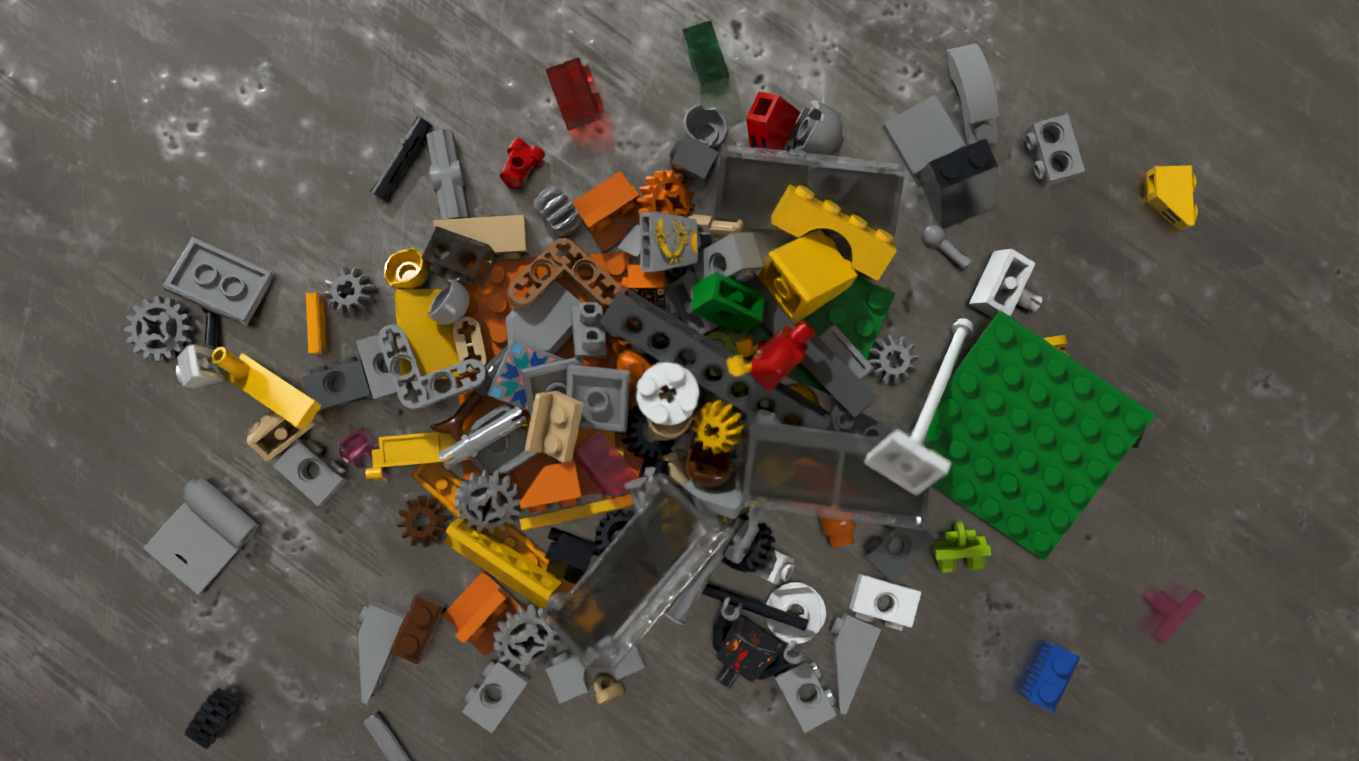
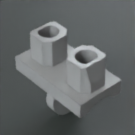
(587, 332)

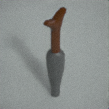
(454, 424)

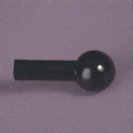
(211, 329)

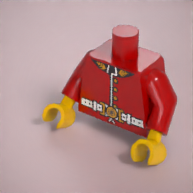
(771, 358)

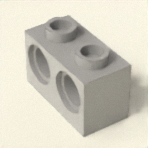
(1063, 149)

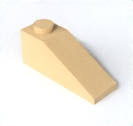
(503, 233)

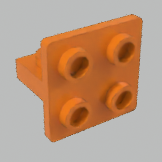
(609, 210)
(478, 611)

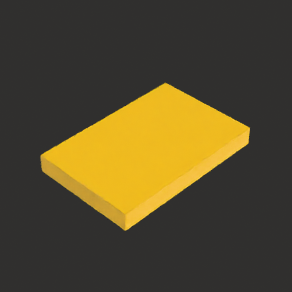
(430, 341)

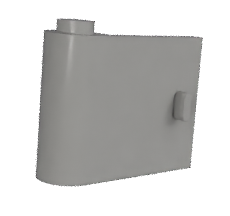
(204, 534)

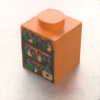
(647, 284)

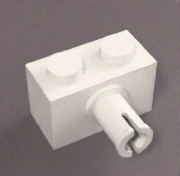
(1004, 284)

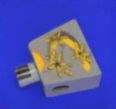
(669, 241)

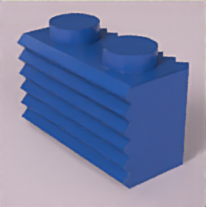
(1049, 676)

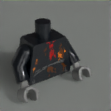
(748, 648)

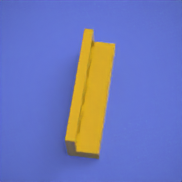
(502, 562)

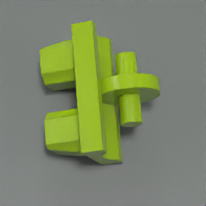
(960, 544)

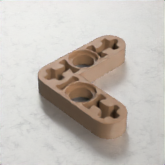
(557, 267)

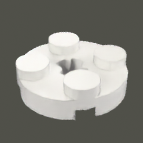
(660, 409)
(813, 608)

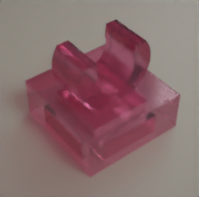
(356, 445)

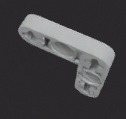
(427, 382)

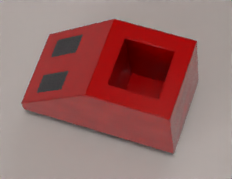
(770, 121)

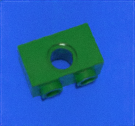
(727, 303)

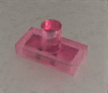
(1174, 612)

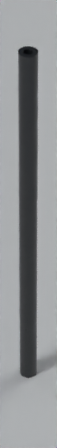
(721, 594)

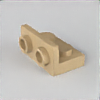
(554, 425)

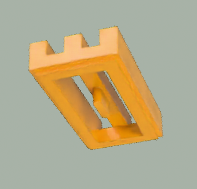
(316, 324)

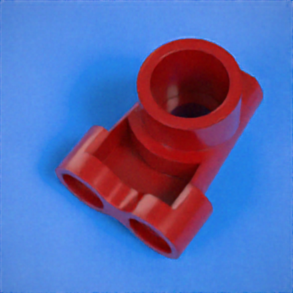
(520, 163)

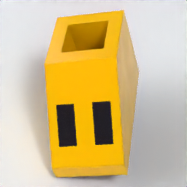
(1171, 194)

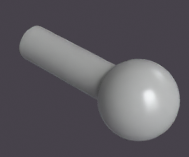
(936, 237)

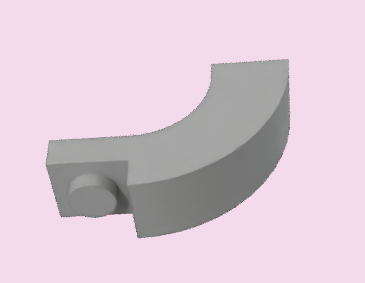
(976, 91)

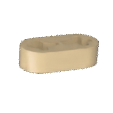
(463, 346)

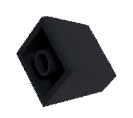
(961, 183)

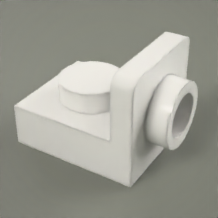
(778, 569)

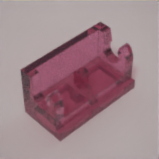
(603, 465)

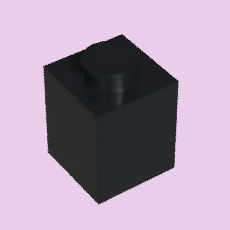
(569, 558)

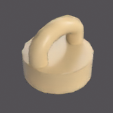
(609, 694)

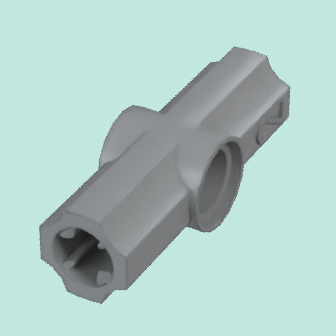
(447, 174)

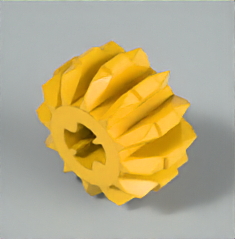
(717, 427)

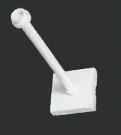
(905, 458)

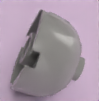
(817, 131)

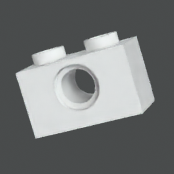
(903, 599)

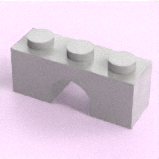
(569, 677)

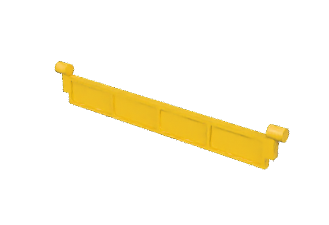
(424, 447)

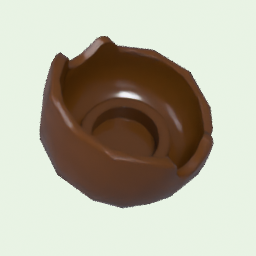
(707, 468)

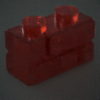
(573, 93)

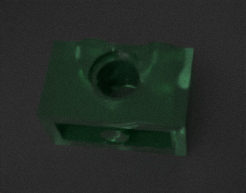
(705, 57)

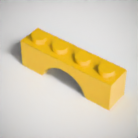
(802, 212)

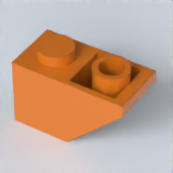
(554, 484)

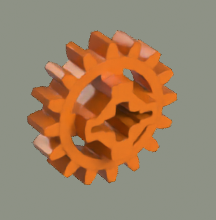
(668, 199)

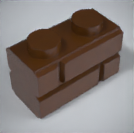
(418, 628)

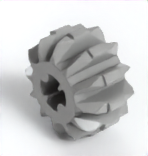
(557, 211)
(348, 280)
(902, 357)

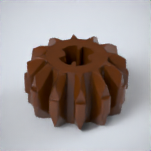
(416, 513)

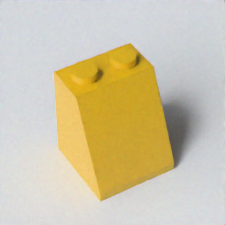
(806, 274)

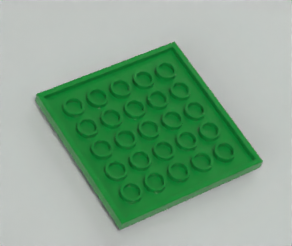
(1030, 434)

